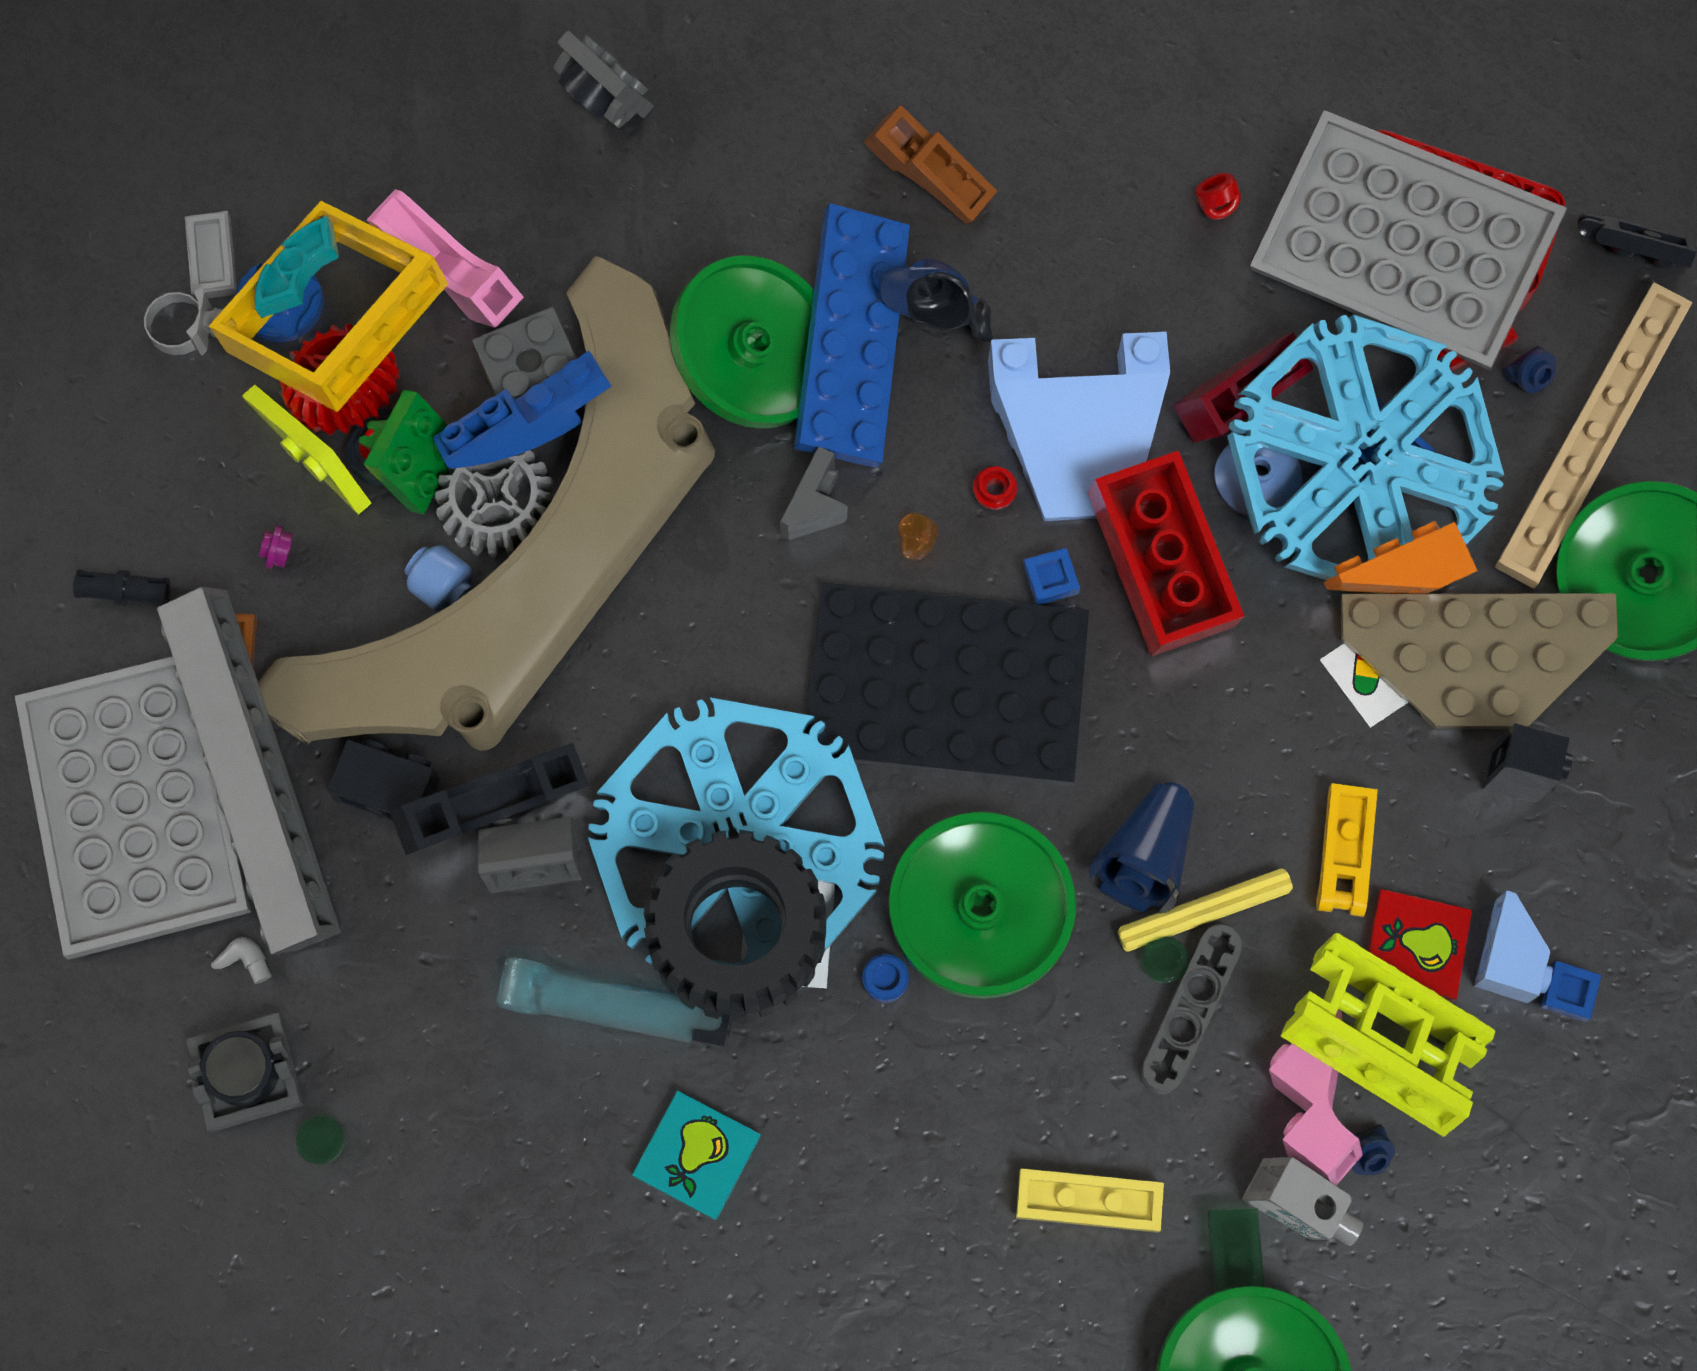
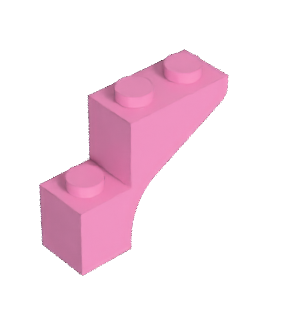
(473, 285)
(1317, 1135)

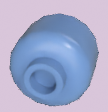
(438, 577)

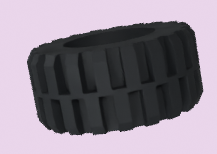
(725, 865)

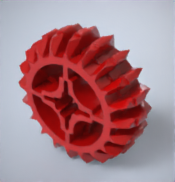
(359, 407)

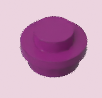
(276, 547)

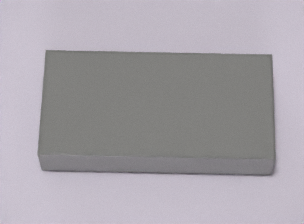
(211, 254)

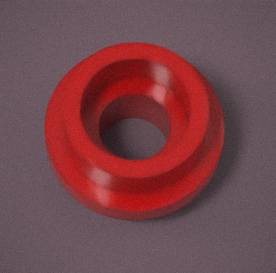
(998, 476)

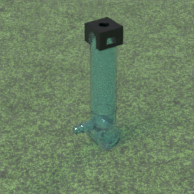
(539, 989)

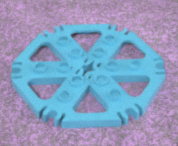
(1353, 415)
(721, 798)

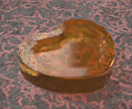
(918, 535)

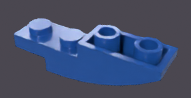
(512, 426)

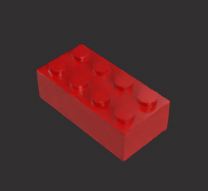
(1165, 553)

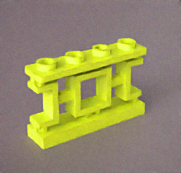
(1372, 1058)

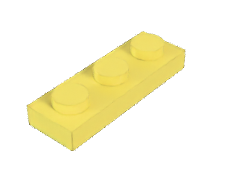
(1089, 1200)

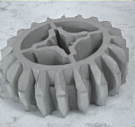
(477, 527)

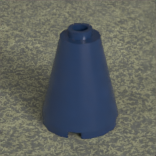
(1148, 851)

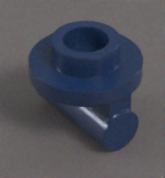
(1532, 370)
(1376, 1151)

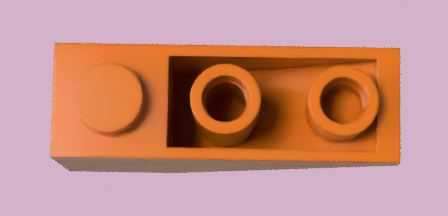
(1419, 567)

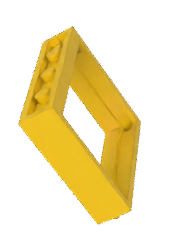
(367, 341)

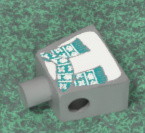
(1302, 1201)

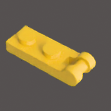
(1347, 848)

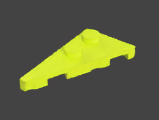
(303, 444)

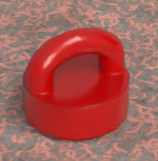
(1217, 192)

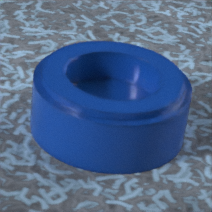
(885, 978)

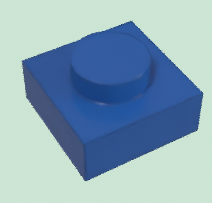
(1051, 576)
(1571, 991)

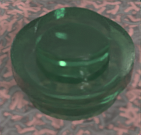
(1165, 960)
(320, 1140)

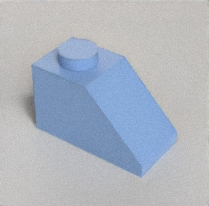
(1513, 953)

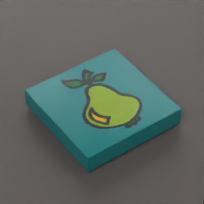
(696, 1155)

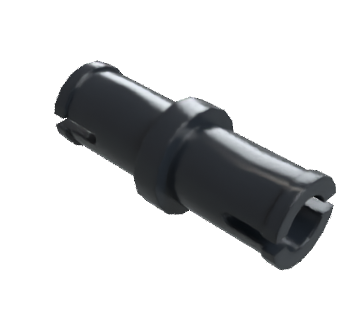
(121, 587)

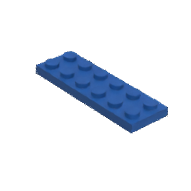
(851, 338)

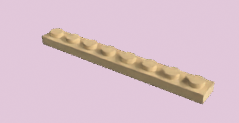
(1593, 436)

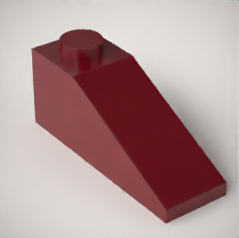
(1211, 405)

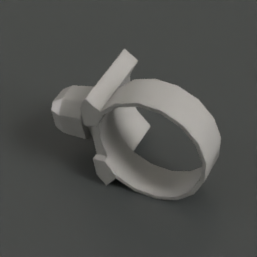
(197, 332)

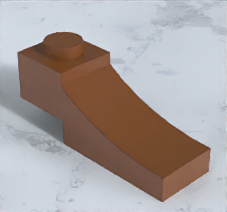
(930, 163)

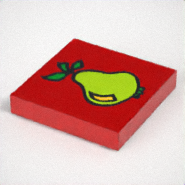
(1421, 939)

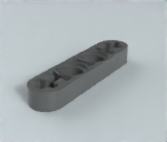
(1194, 1010)

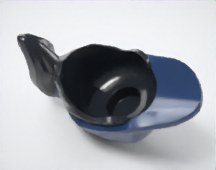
(936, 296)

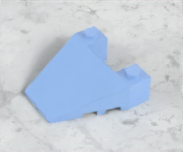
(1080, 425)

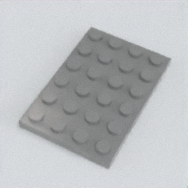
(1408, 239)
(127, 810)

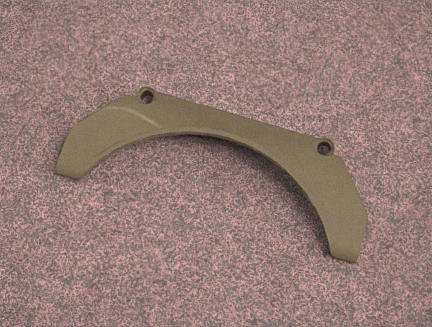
(514, 628)

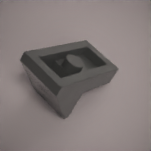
(809, 508)

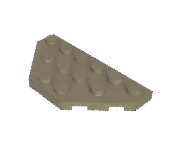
(1479, 655)

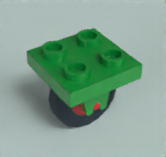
(400, 451)

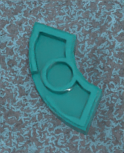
(304, 253)

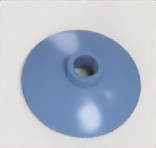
(1277, 486)

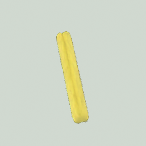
(1205, 909)

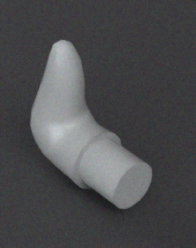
(251, 956)

